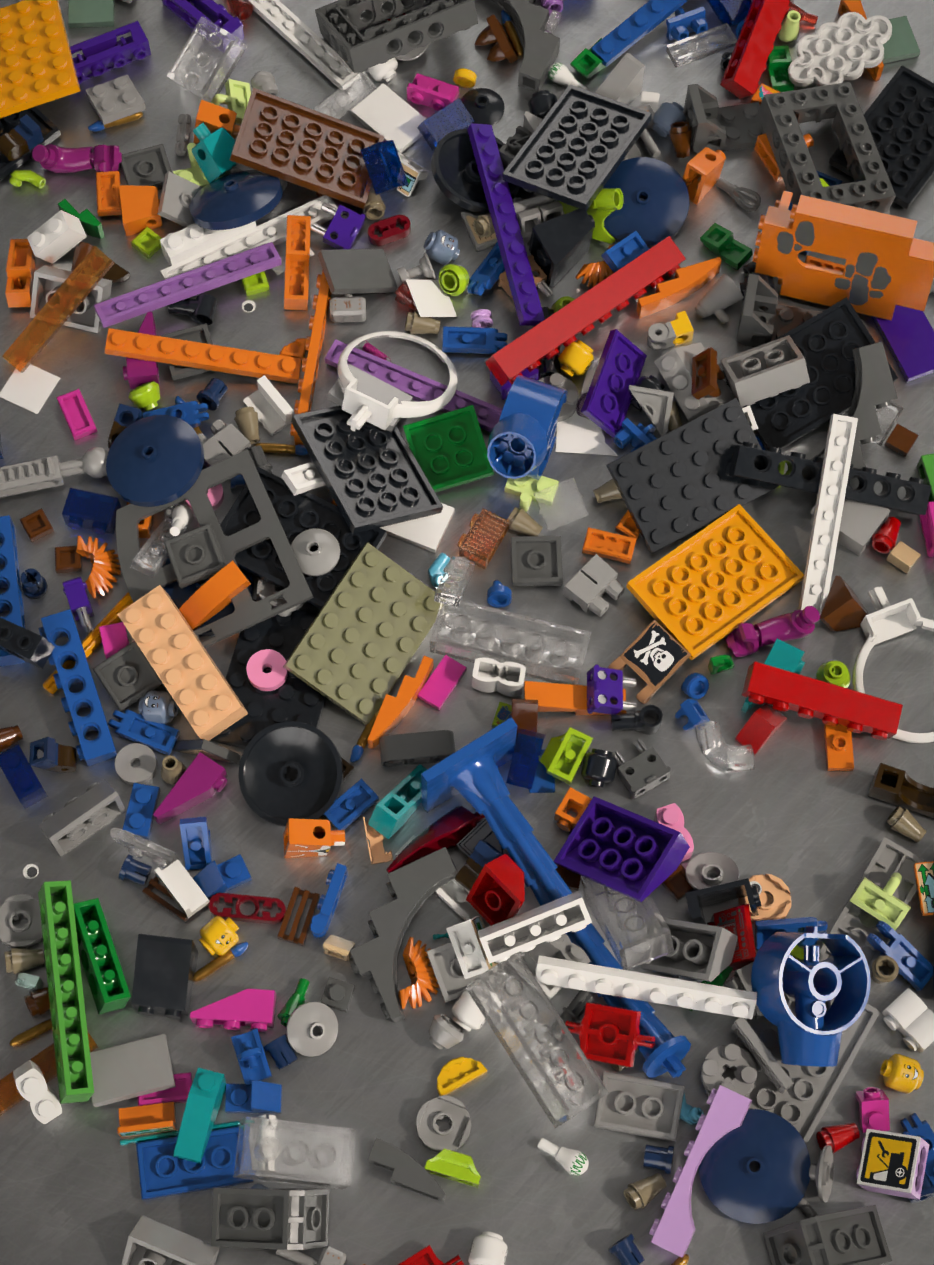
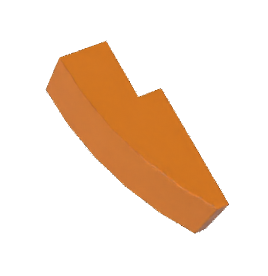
(20, 273)
(214, 595)

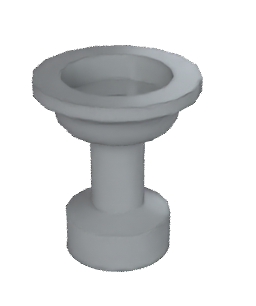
(424, 268)

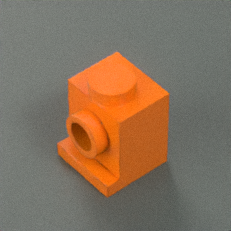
(574, 802)

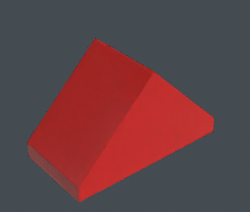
(760, 727)

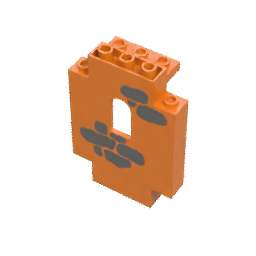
(880, 253)

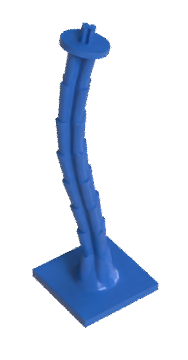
(476, 777)

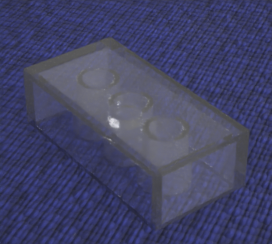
(630, 926)
(294, 1153)

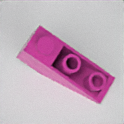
(246, 1008)

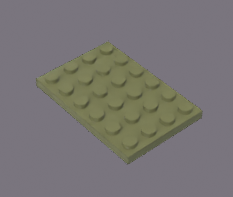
(365, 634)

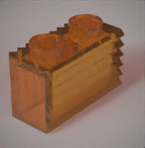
(483, 537)

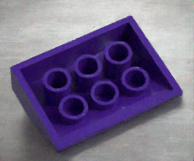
(622, 850)

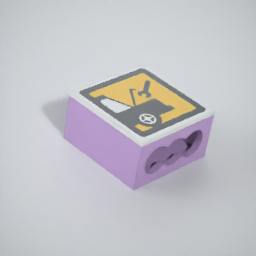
(892, 1164)

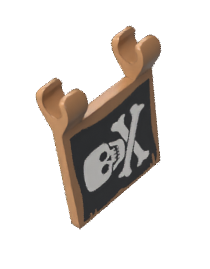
(653, 657)

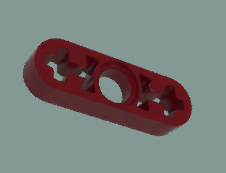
(254, 917)

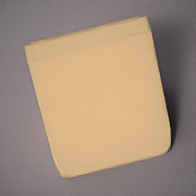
(903, 557)
(338, 947)

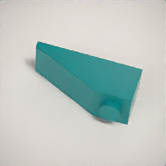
(783, 657)
(398, 804)
(200, 1114)

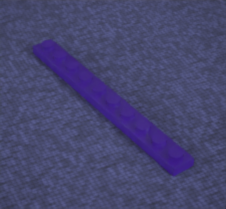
(506, 225)

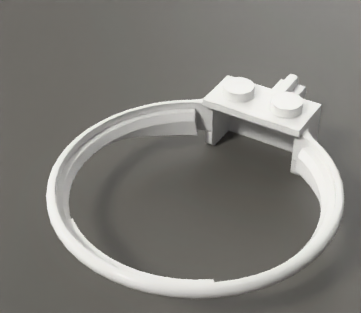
(377, 413)
(882, 626)

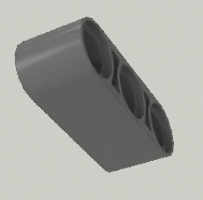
(416, 748)

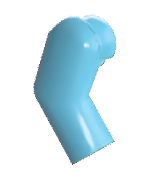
(436, 570)
(690, 1114)

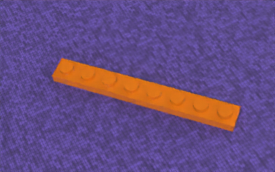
(314, 346)
(202, 356)

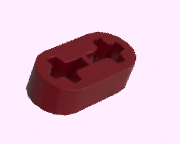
(389, 231)

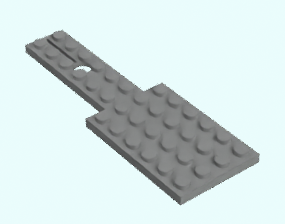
(816, 1085)

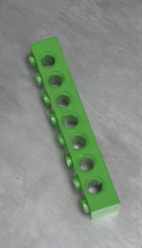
(65, 992)

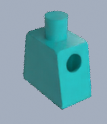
(213, 151)

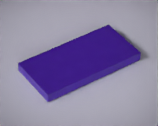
(909, 341)
(609, 390)

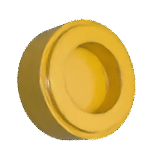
(464, 78)

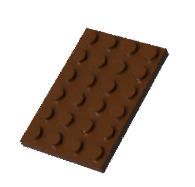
(305, 148)

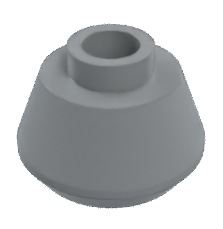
(445, 1032)

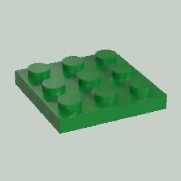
(449, 448)

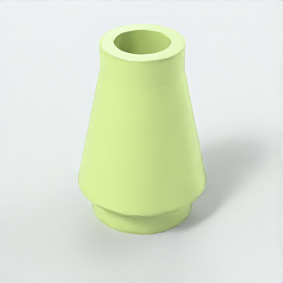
(790, 27)

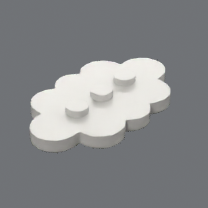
(840, 50)

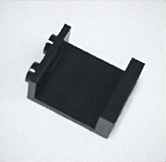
(721, 893)

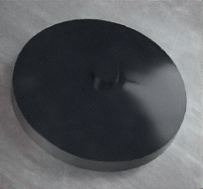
(458, 174)
(290, 772)

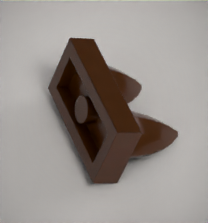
(496, 33)
(705, 374)

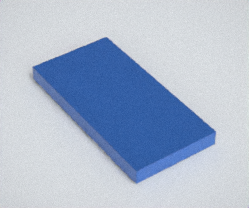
(169, 1176)

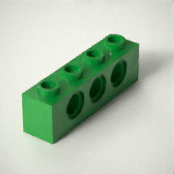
(99, 957)

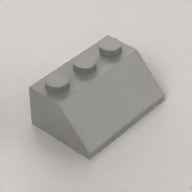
(48, 281)
(765, 371)
(677, 372)
(82, 817)
(698, 952)
(162, 1245)

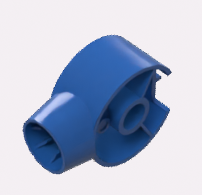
(526, 429)
(812, 1035)

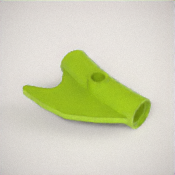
(603, 205)

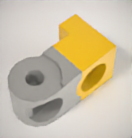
(671, 333)

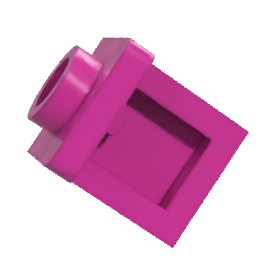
(873, 1109)

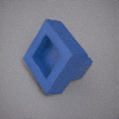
(694, 712)

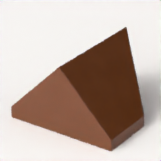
(842, 607)

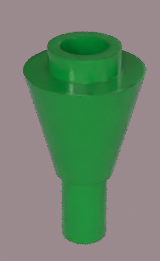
(294, 1001)

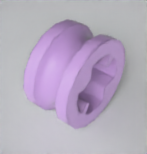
(482, 318)

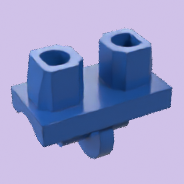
(685, 23)
(633, 434)
(251, 1056)

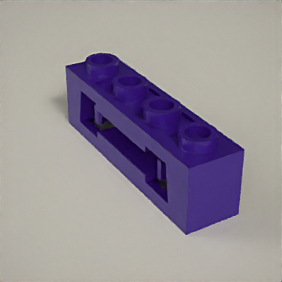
(209, 10)
(106, 53)

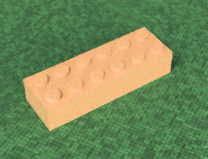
(182, 664)

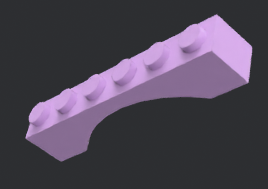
(677, 1225)

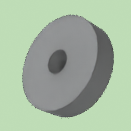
(133, 753)

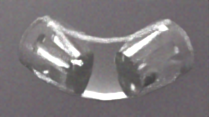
(719, 752)

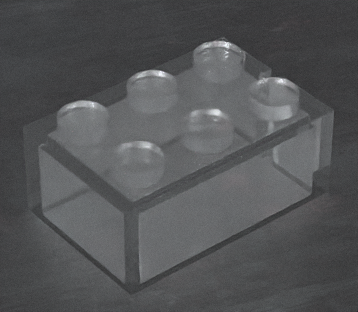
(207, 60)

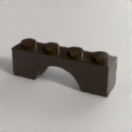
(899, 789)

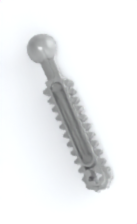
(50, 472)

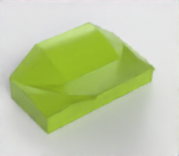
(565, 754)
(454, 1167)

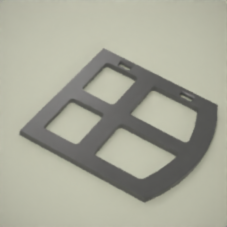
(247, 611)

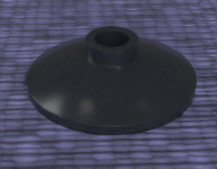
(486, 113)

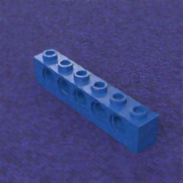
(10, 579)
(102, 748)

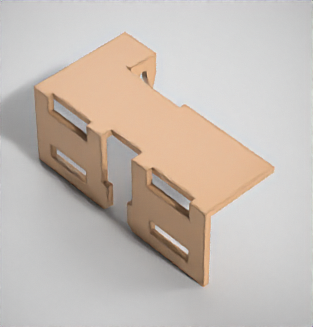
(376, 848)

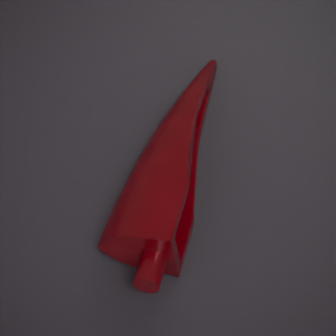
(442, 833)

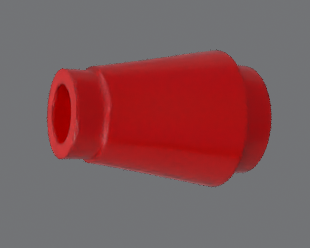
(886, 536)
(837, 1136)

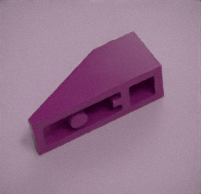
(142, 371)
(195, 786)

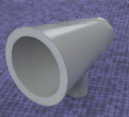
(720, 296)

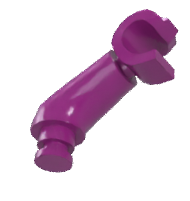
(72, 160)
(785, 627)

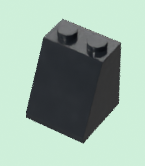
(561, 243)
(163, 975)

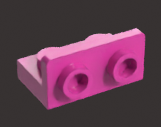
(431, 92)

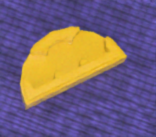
(458, 1073)

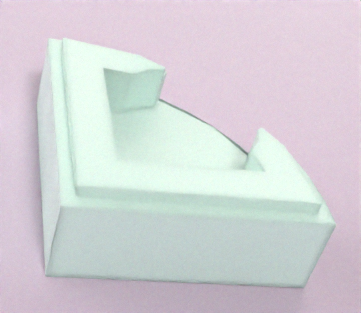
(29, 981)

